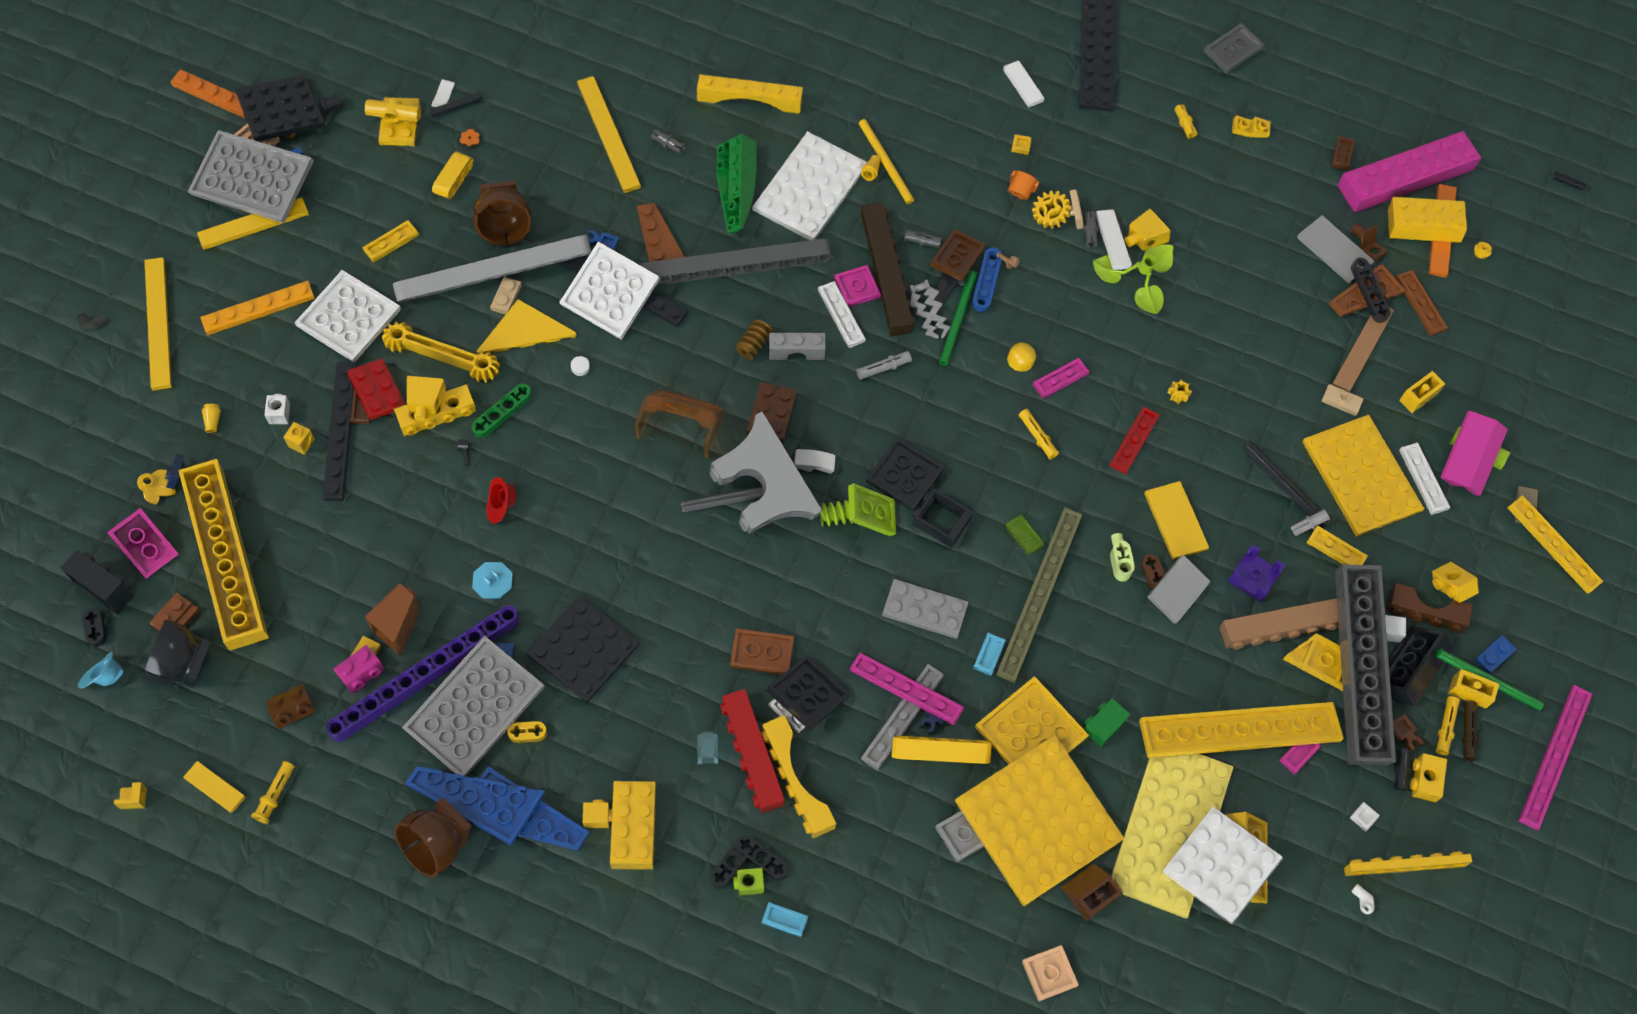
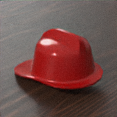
(500, 498)

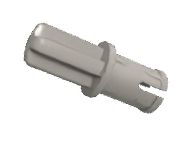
(1310, 522)

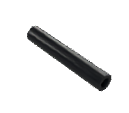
(451, 106)

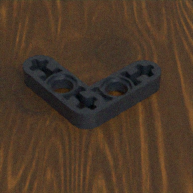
(743, 856)

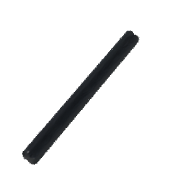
(1285, 483)

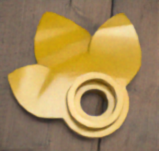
(156, 488)

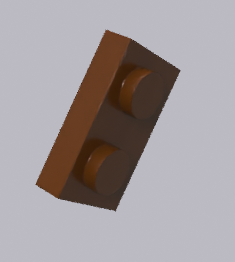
(290, 706)

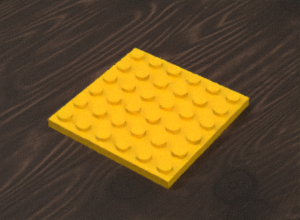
(1039, 820)

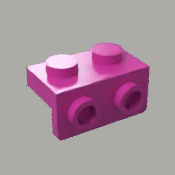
(359, 669)

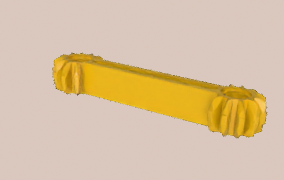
(440, 351)

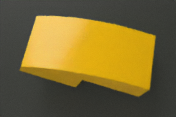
(1251, 128)

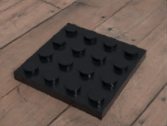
(279, 108)
(583, 649)

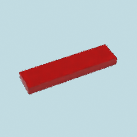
(1134, 440)

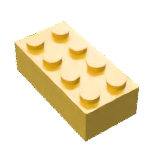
(1427, 219)
(633, 825)

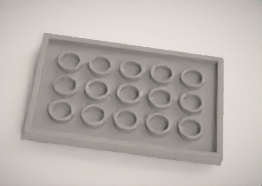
(251, 176)
(473, 707)

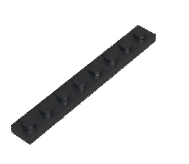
(654, 304)
(339, 434)

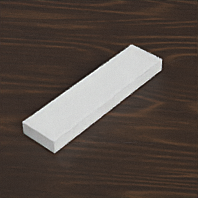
(1113, 239)
(841, 314)
(1424, 479)

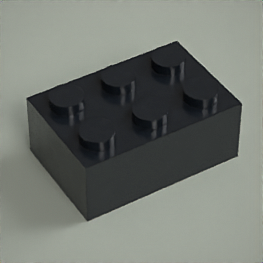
(97, 581)

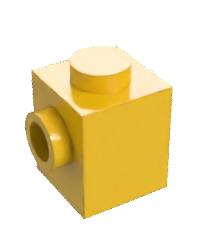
(597, 814)

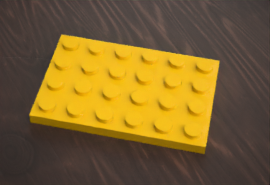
(1362, 475)

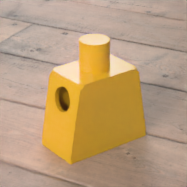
(1147, 231)
(424, 395)

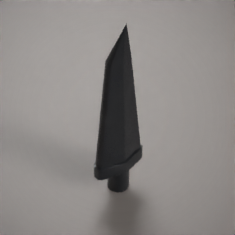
(944, 287)

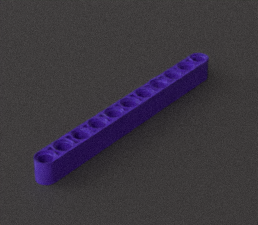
(413, 674)

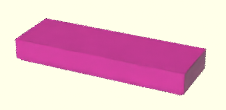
(1060, 378)

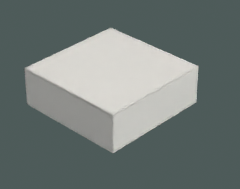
(1364, 816)

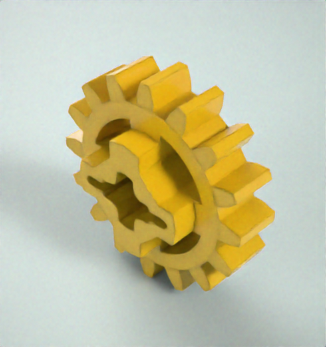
(1051, 209)

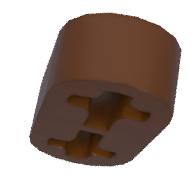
(1149, 573)

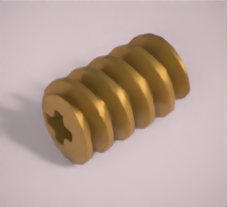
(753, 339)

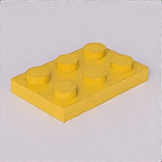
(401, 132)

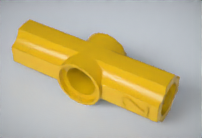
(392, 110)

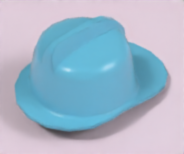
(103, 673)

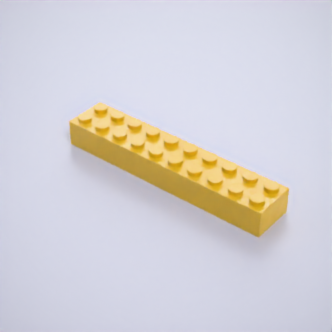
(223, 555)

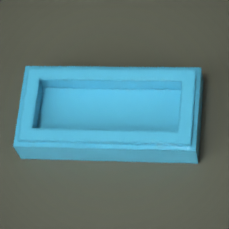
(989, 654)
(784, 919)

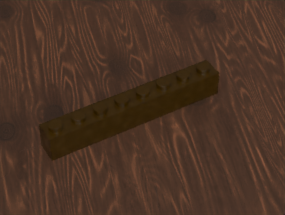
(886, 269)

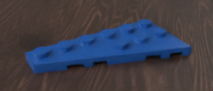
(483, 802)
(545, 822)

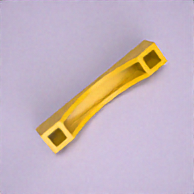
(715, 89)
(815, 813)

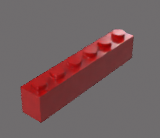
(752, 751)

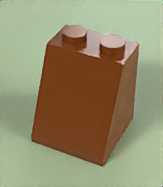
(395, 617)

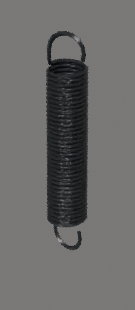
(1570, 181)

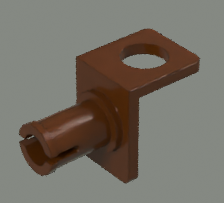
(1368, 240)

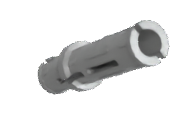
(883, 365)

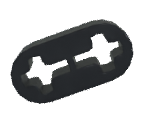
(89, 628)

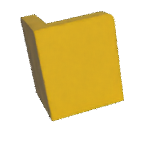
(132, 797)

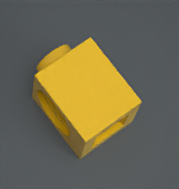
(299, 438)

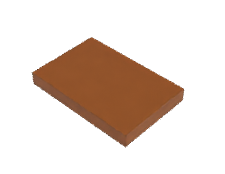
(761, 651)

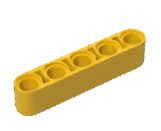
(941, 749)

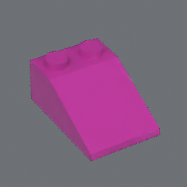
(143, 543)

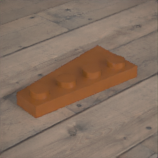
(657, 236)
(1352, 299)

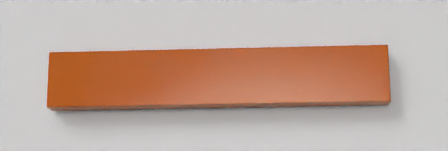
(1441, 249)

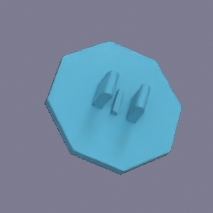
(492, 580)

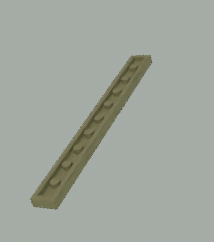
(1039, 595)

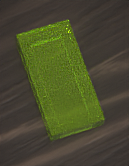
(1024, 535)

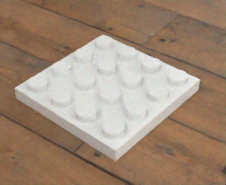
(609, 290)
(348, 316)
(1222, 865)

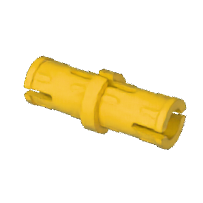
(1185, 121)

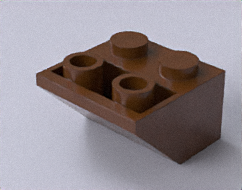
(1092, 891)

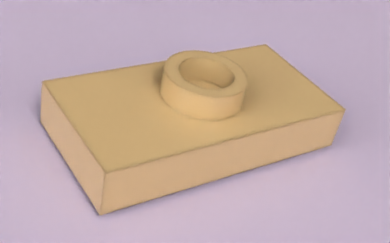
(1076, 210)
(1342, 400)

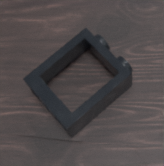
(949, 504)

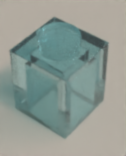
(707, 748)

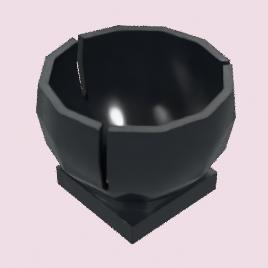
(175, 656)

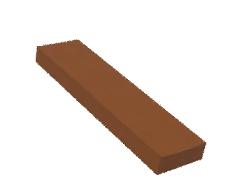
(1421, 303)

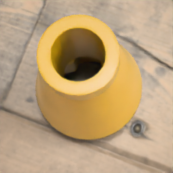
(871, 168)
(211, 416)

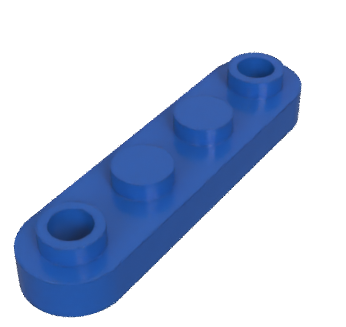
(987, 280)

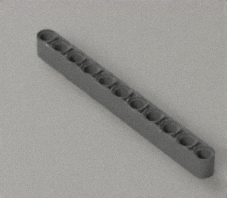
(741, 261)

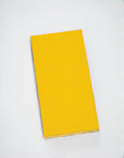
(1176, 520)

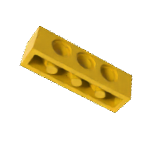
(445, 415)

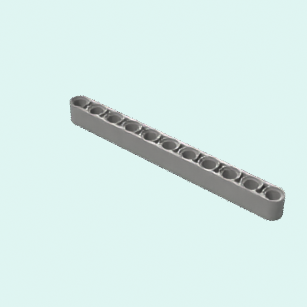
(492, 268)

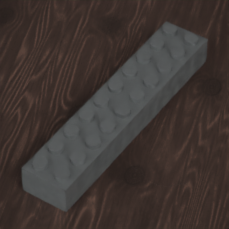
(1365, 665)

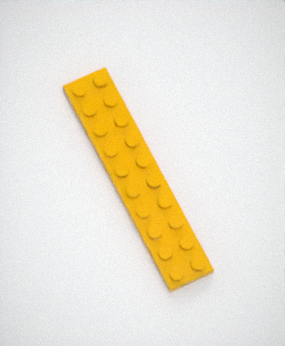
(1240, 729)

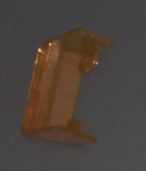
(707, 413)

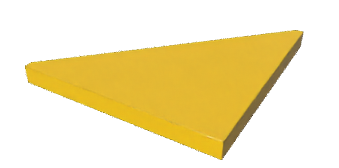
(524, 328)

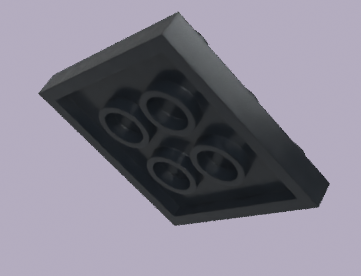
(905, 474)
(808, 692)

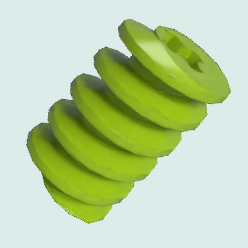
(834, 513)

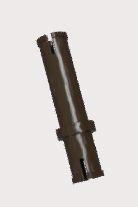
(1470, 731)

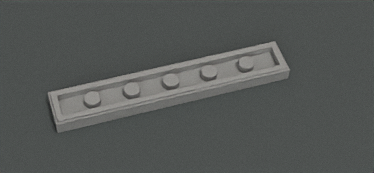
(899, 721)

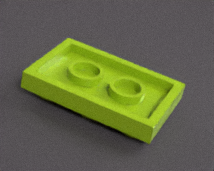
(872, 510)

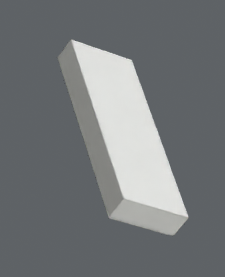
(1023, 84)

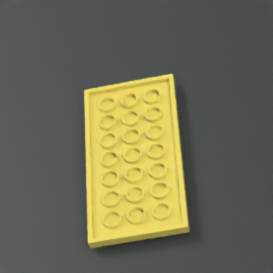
(1167, 810)

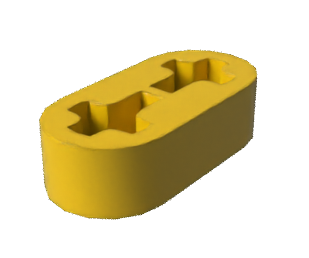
(527, 727)

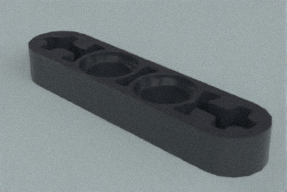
(1374, 289)

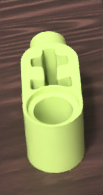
(1118, 560)

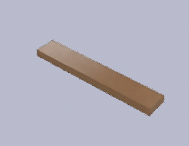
(1360, 353)

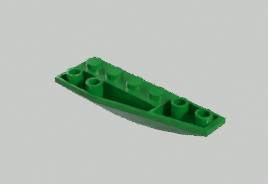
(736, 179)

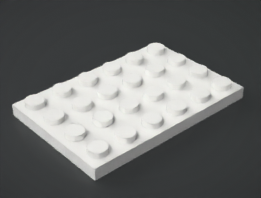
(809, 186)

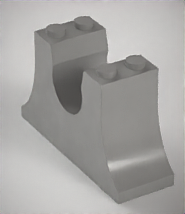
(767, 461)

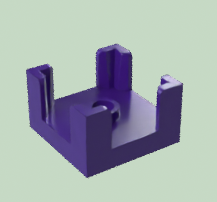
(1255, 575)

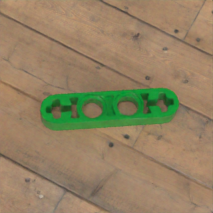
(499, 408)

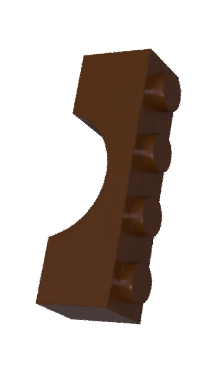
(1405, 602)

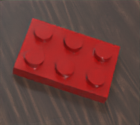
(375, 389)

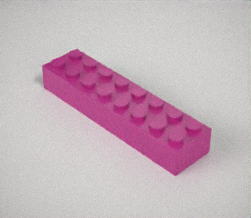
(1409, 171)

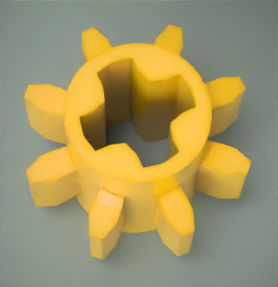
(1179, 391)

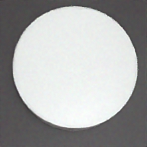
(580, 366)

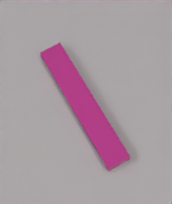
(907, 689)

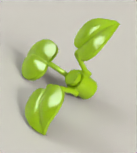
(1157, 258)

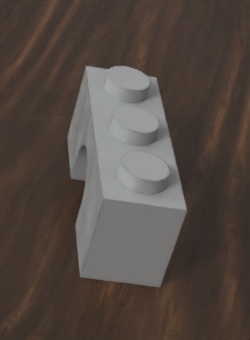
(784, 344)

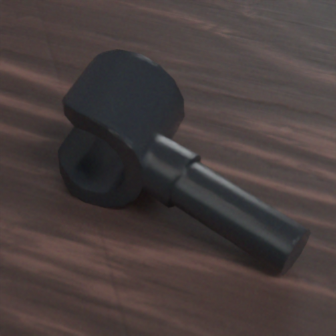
(464, 445)

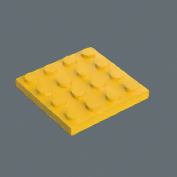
(1029, 720)

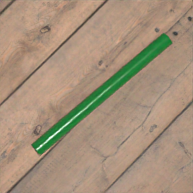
(958, 317)
(1503, 686)

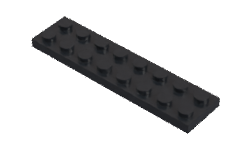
(1097, 55)

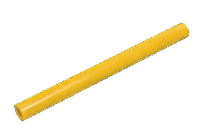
(886, 161)

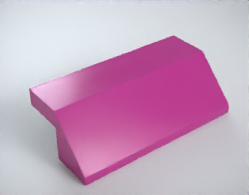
(1474, 452)

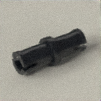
(1402, 769)

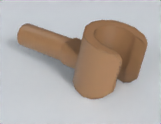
(1010, 262)

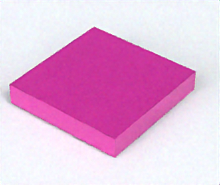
(857, 285)

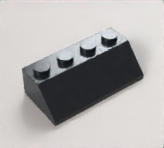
(1415, 663)

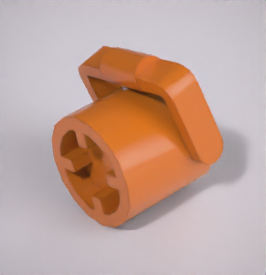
(1022, 185)

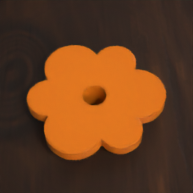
(469, 138)

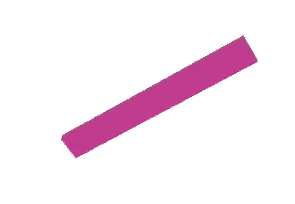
(1555, 757)

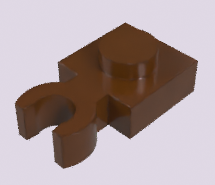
(1404, 731)

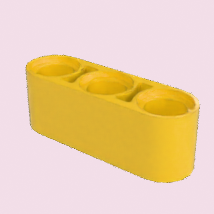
(452, 175)

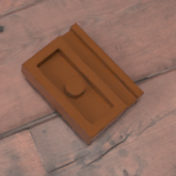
(176, 610)

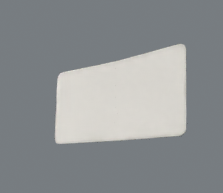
(443, 93)

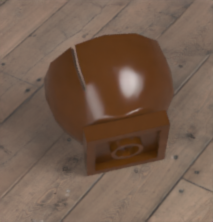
(501, 210)
(441, 835)

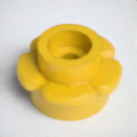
(1480, 253)

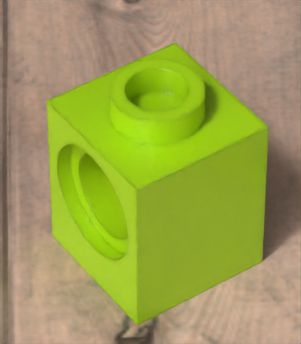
(756, 874)

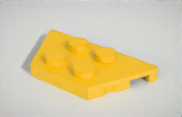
(1319, 658)

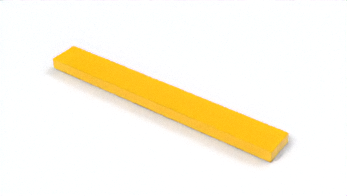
(608, 134)
(158, 324)

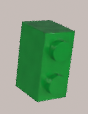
(1106, 722)

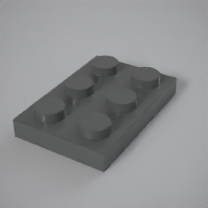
(1234, 48)

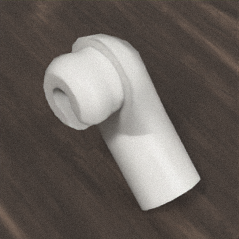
(1365, 898)

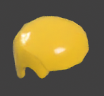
(1021, 357)

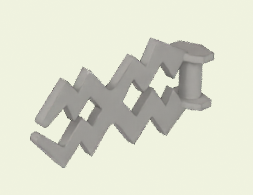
(932, 316)

